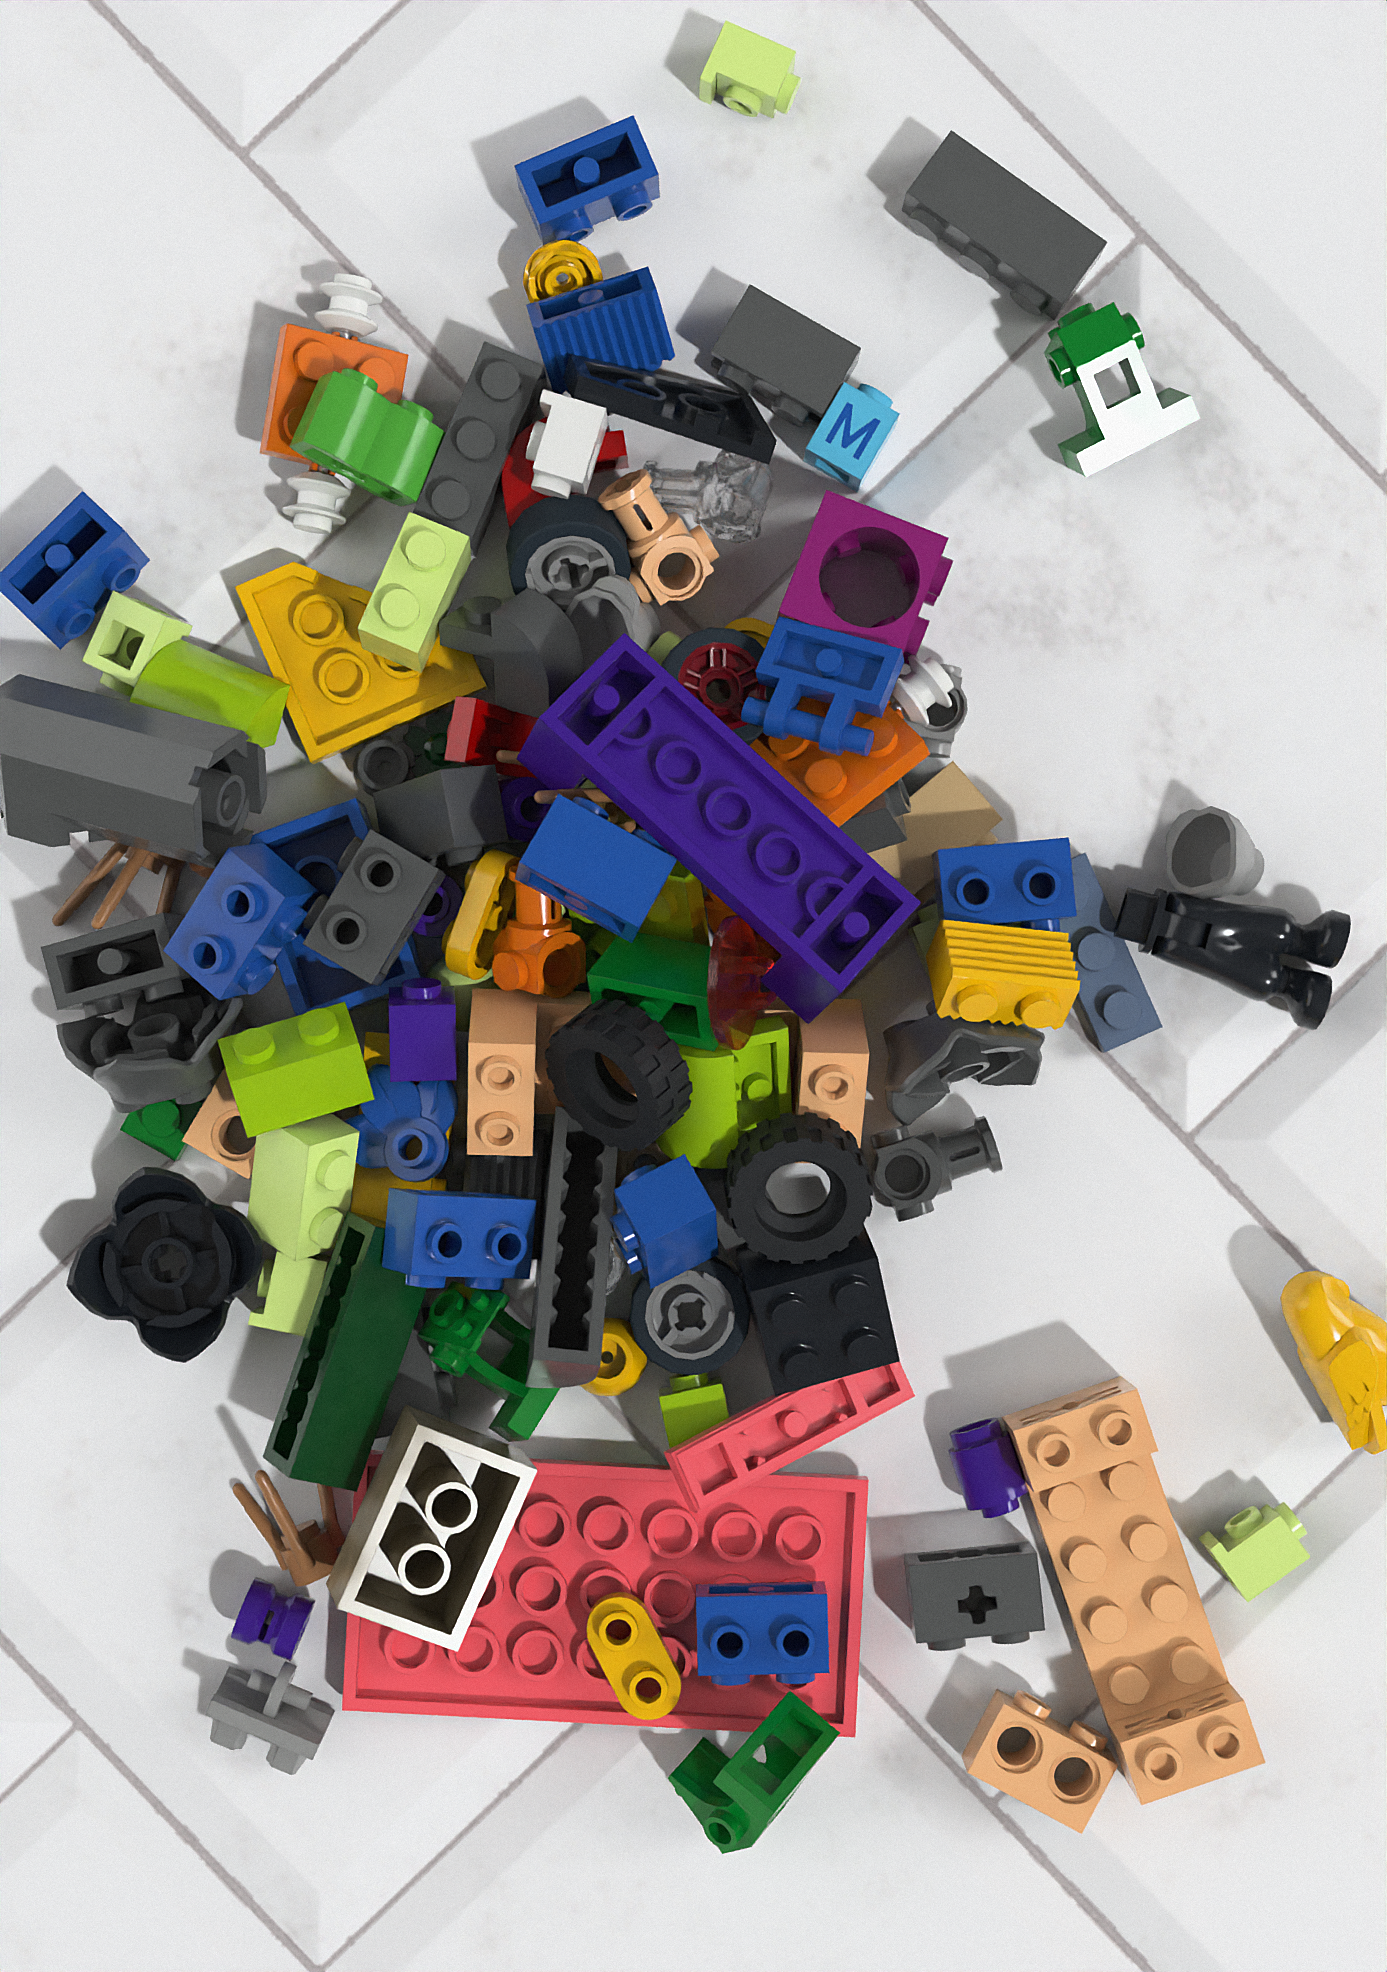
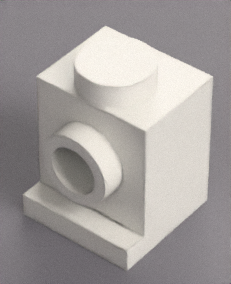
(566, 445)

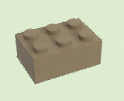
(430, 1528)

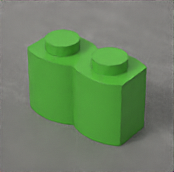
(368, 437)

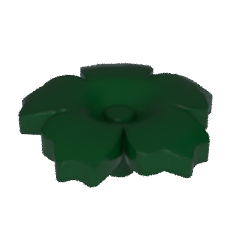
(430, 745)

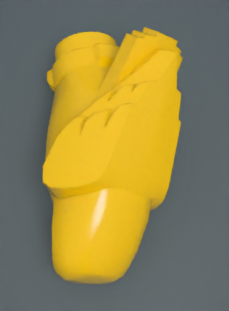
(1342, 1354)

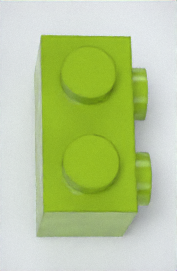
(296, 1069)

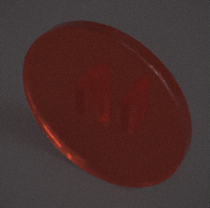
(735, 983)

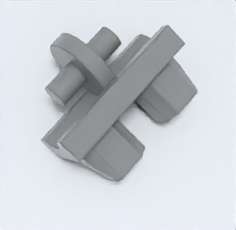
(271, 1711)

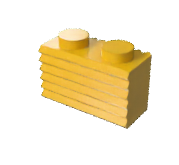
(1002, 974)

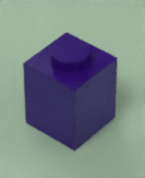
(422, 1031)

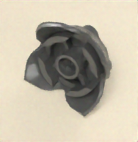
(938, 1051)
(161, 1054)

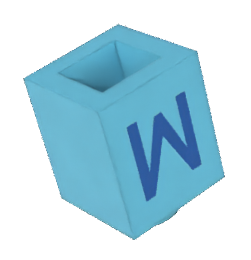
(852, 434)

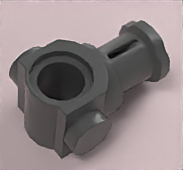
(934, 1163)

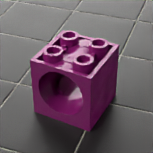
(846, 528)

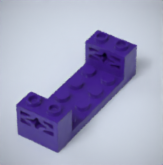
(723, 820)

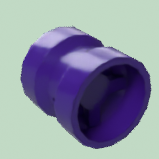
(286, 1625)

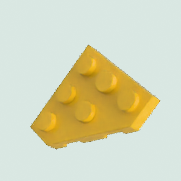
(336, 687)

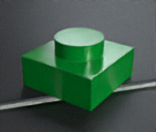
(162, 1126)

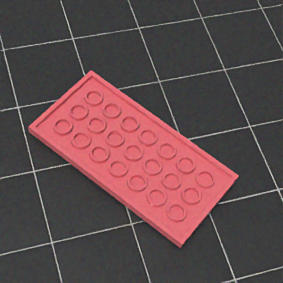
(627, 1531)

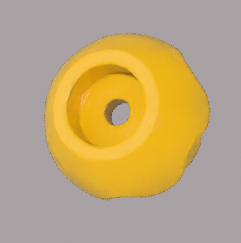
(559, 258)
(627, 1362)

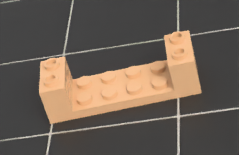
(512, 1082)
(1131, 1590)

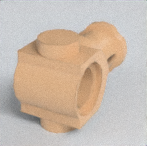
(656, 538)

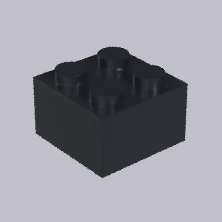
(819, 1315)

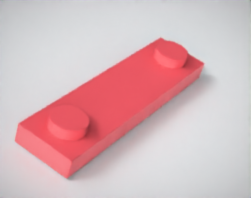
(780, 1432)

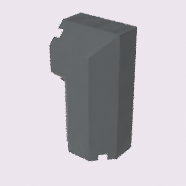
(123, 773)

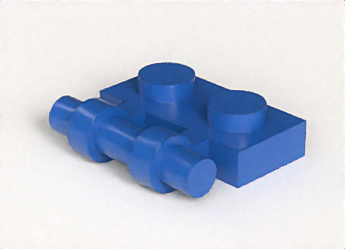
(828, 668)

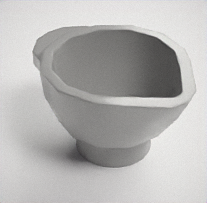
(607, 613)
(1211, 855)

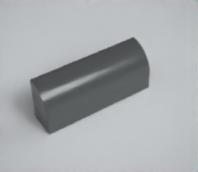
(571, 1257)

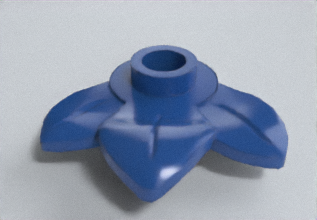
(397, 1117)

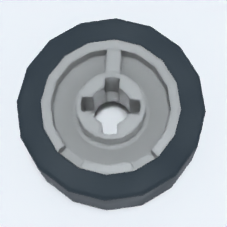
(561, 530)
(695, 1346)

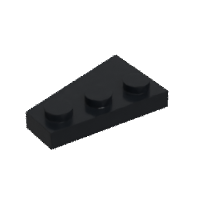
(674, 405)

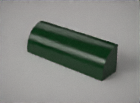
(345, 1362)

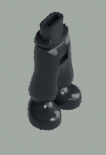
(1239, 946)

